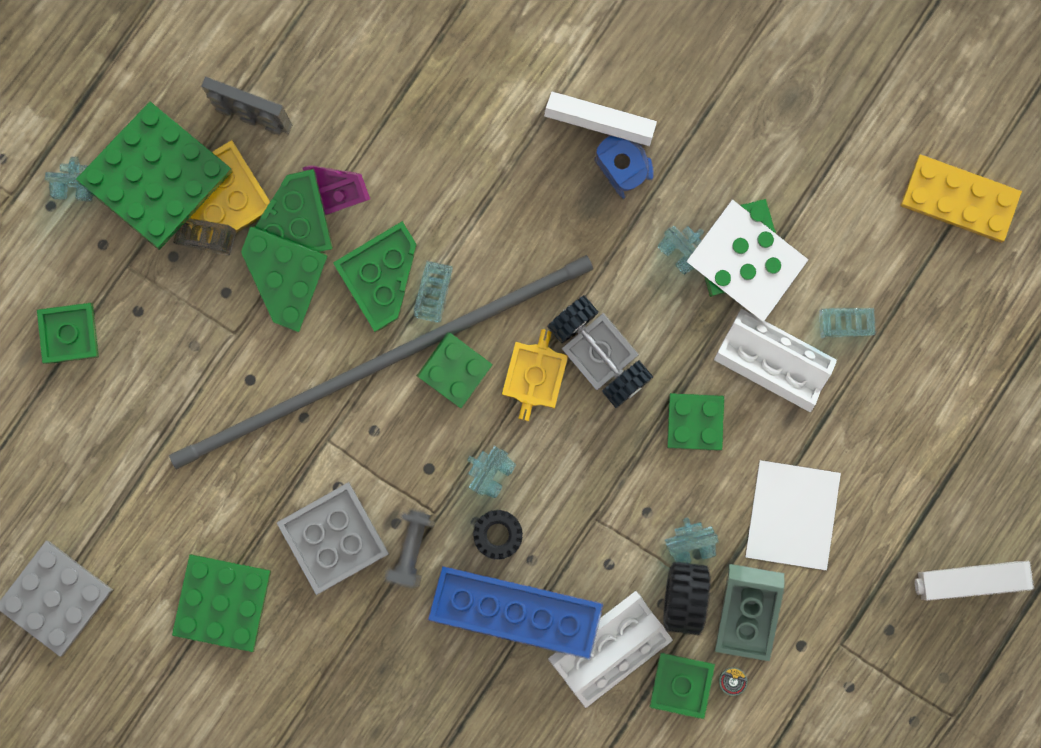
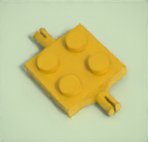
(535, 375)

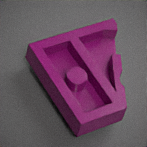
(339, 188)

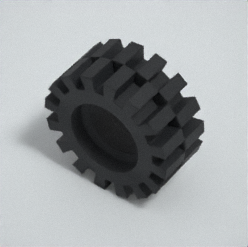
(497, 517)

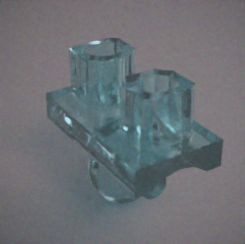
(61, 181)
(675, 239)
(486, 468)
(691, 538)

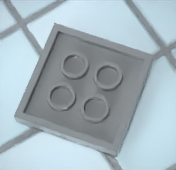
(332, 538)
(54, 598)

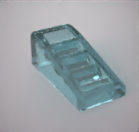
(429, 313)
(825, 322)

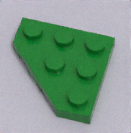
(298, 212)
(759, 213)
(283, 274)
(379, 274)

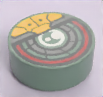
(733, 681)

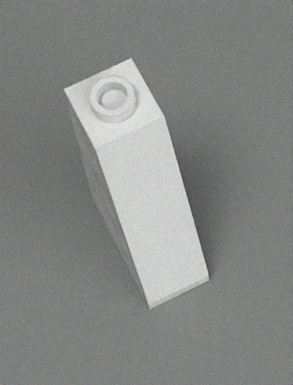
(974, 580)

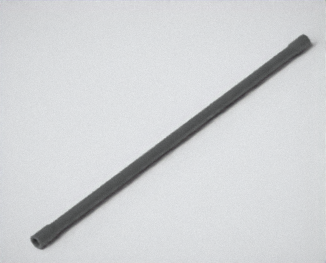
(194, 451)

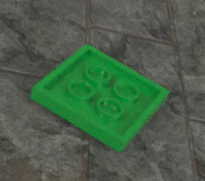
(221, 603)

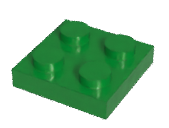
(67, 333)
(454, 370)
(695, 422)
(682, 685)

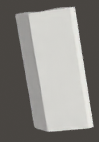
(600, 118)
(775, 360)
(622, 643)

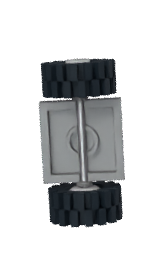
(600, 351)

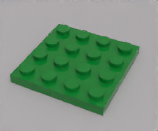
(154, 175)

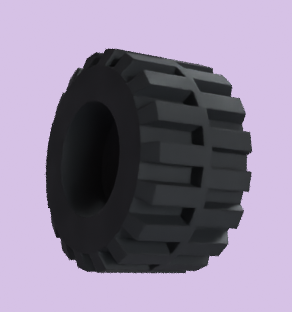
(686, 598)

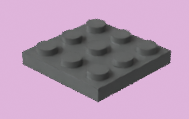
(248, 106)

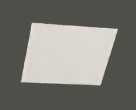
(717, 254)
(793, 515)

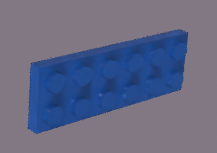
(516, 612)

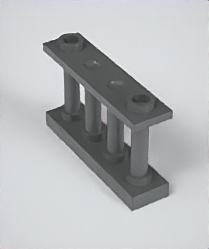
(406, 572)

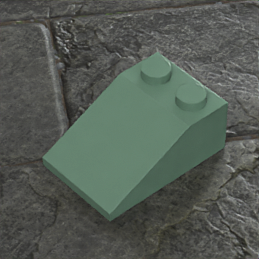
(750, 612)

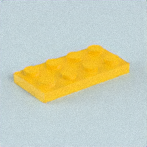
(961, 198)

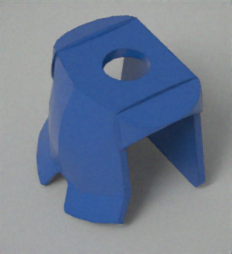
(623, 179)

